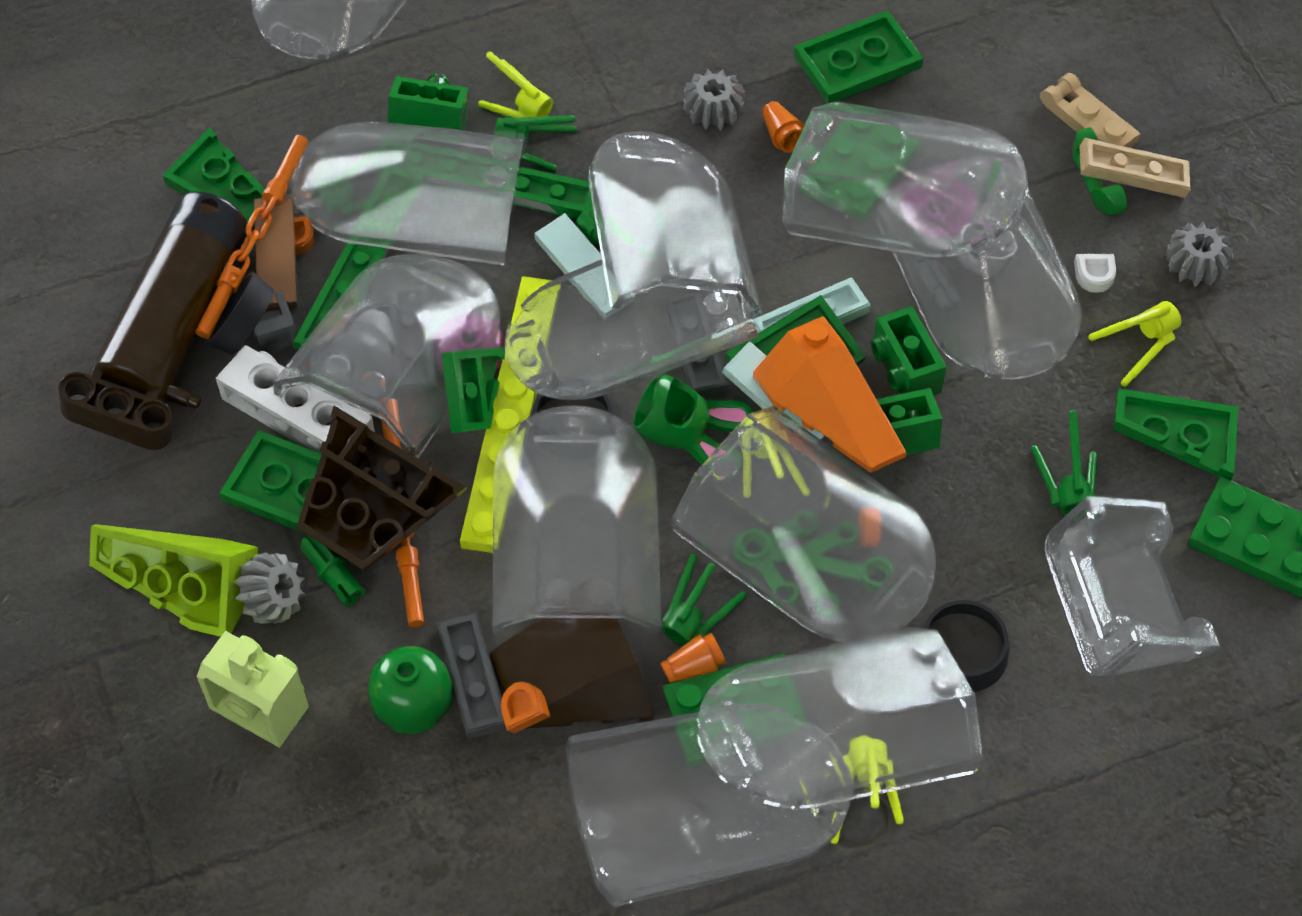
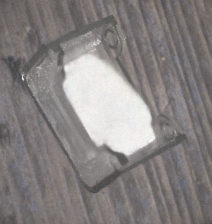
(1118, 589)

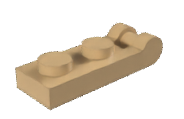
(1087, 112)

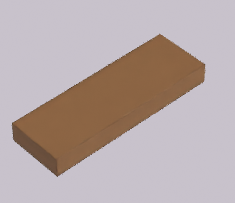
(277, 251)

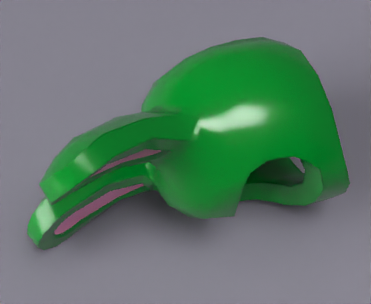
(677, 416)

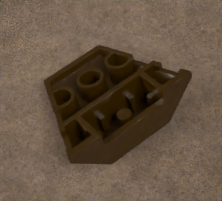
(370, 493)
(579, 668)

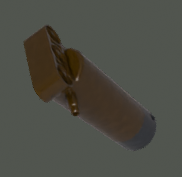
(157, 327)

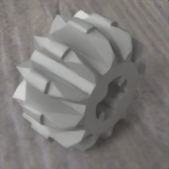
(714, 99)
(1199, 254)
(270, 588)

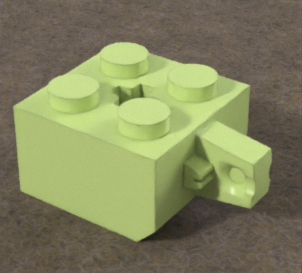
(253, 687)

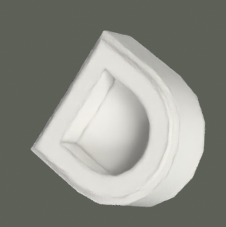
(1095, 271)

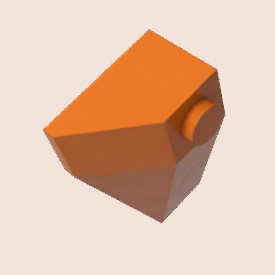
(823, 386)

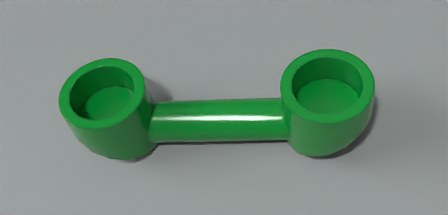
(1108, 199)

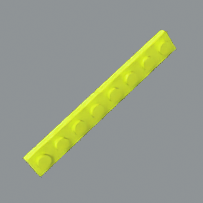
(511, 407)

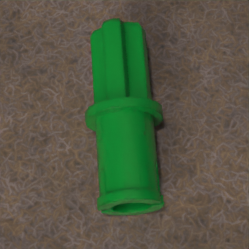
(333, 571)

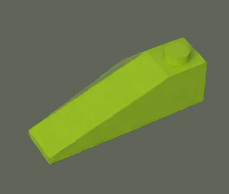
(176, 572)

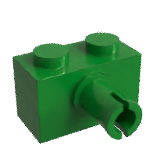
(428, 103)

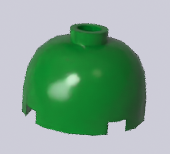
(410, 689)

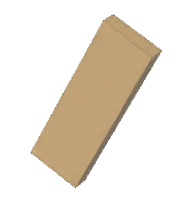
(1134, 167)

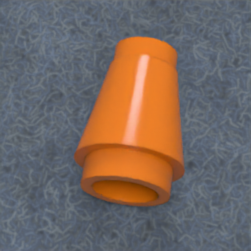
(782, 126)
(694, 659)

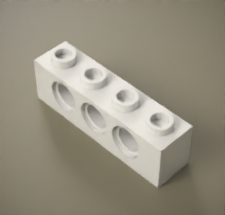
(242, 387)

